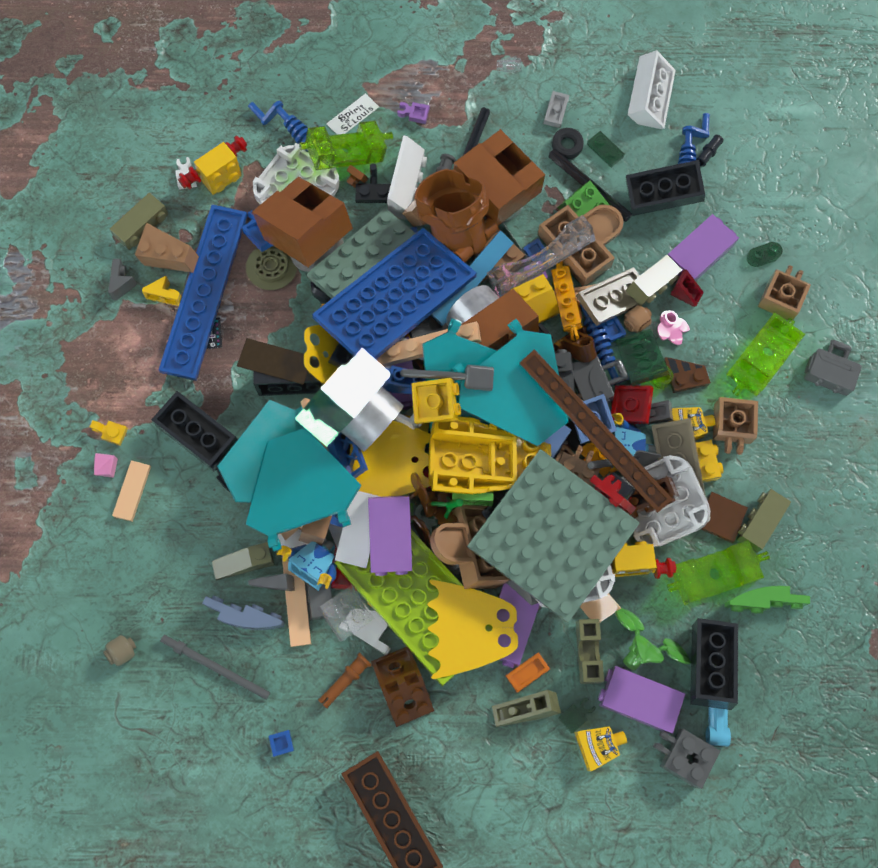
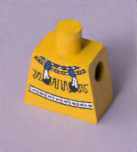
(699, 421)
(599, 746)

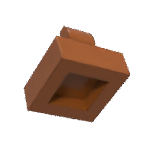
(356, 176)

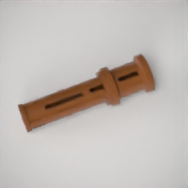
(351, 673)

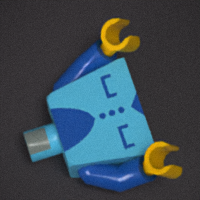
(630, 437)
(311, 563)

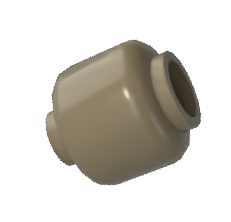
(119, 650)

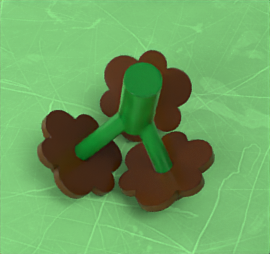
(445, 500)

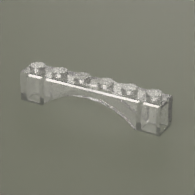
(572, 238)

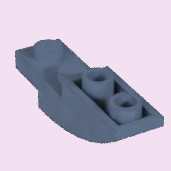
(251, 617)

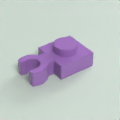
(416, 112)

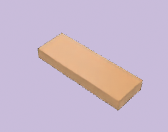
(131, 491)

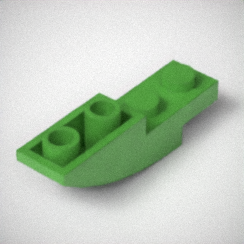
(761, 598)

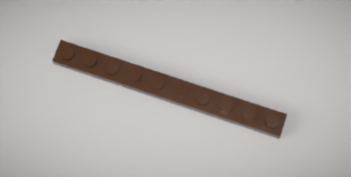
(595, 431)

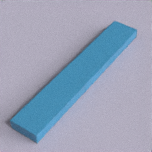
(481, 265)

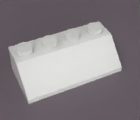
(651, 91)
(406, 177)

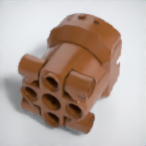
(456, 212)

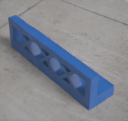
(339, 451)

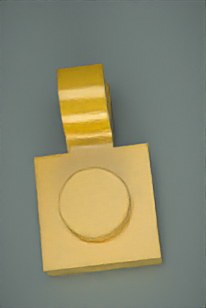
(111, 432)

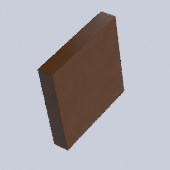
(725, 517)

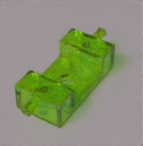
(363, 147)
(754, 367)
(736, 568)

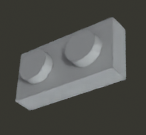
(556, 109)

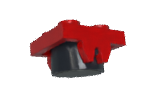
(615, 490)

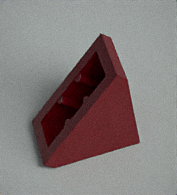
(687, 289)

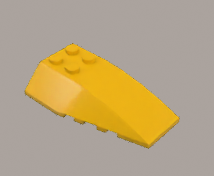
(476, 457)

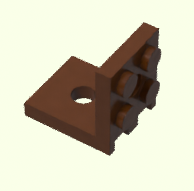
(402, 685)

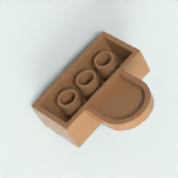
(594, 258)
(450, 546)

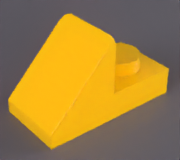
(160, 292)

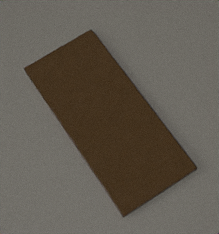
(273, 361)

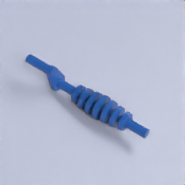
(295, 126)
(688, 149)
(601, 344)

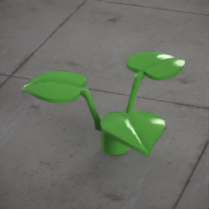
(645, 650)

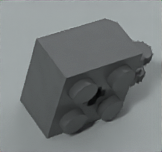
(675, 758)

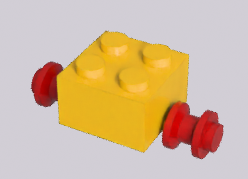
(216, 167)
(641, 560)

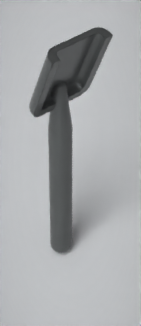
(475, 376)
(643, 457)

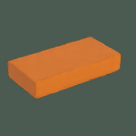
(527, 672)

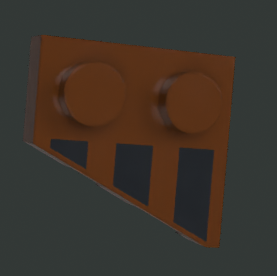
(687, 375)

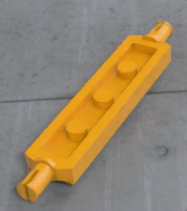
(566, 300)

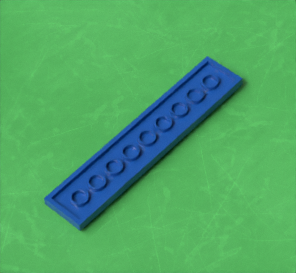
(203, 293)

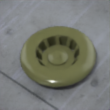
(270, 264)

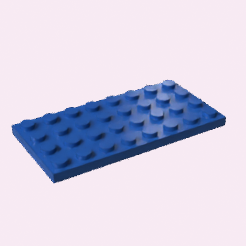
(394, 295)

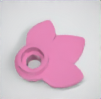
(672, 327)

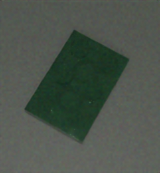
(642, 357)

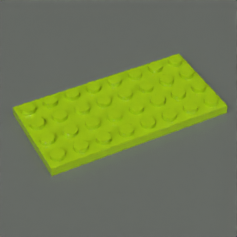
(404, 600)

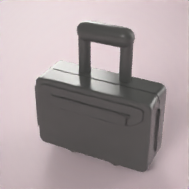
(832, 370)
(592, 381)

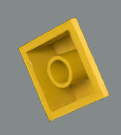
(539, 297)

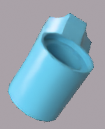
(717, 730)

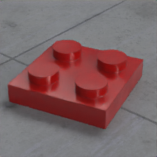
(633, 403)

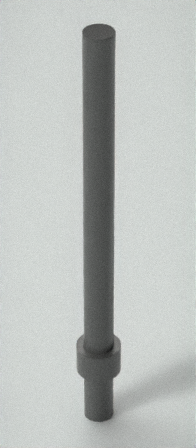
(181, 648)

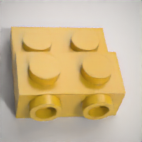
(435, 401)
(710, 468)

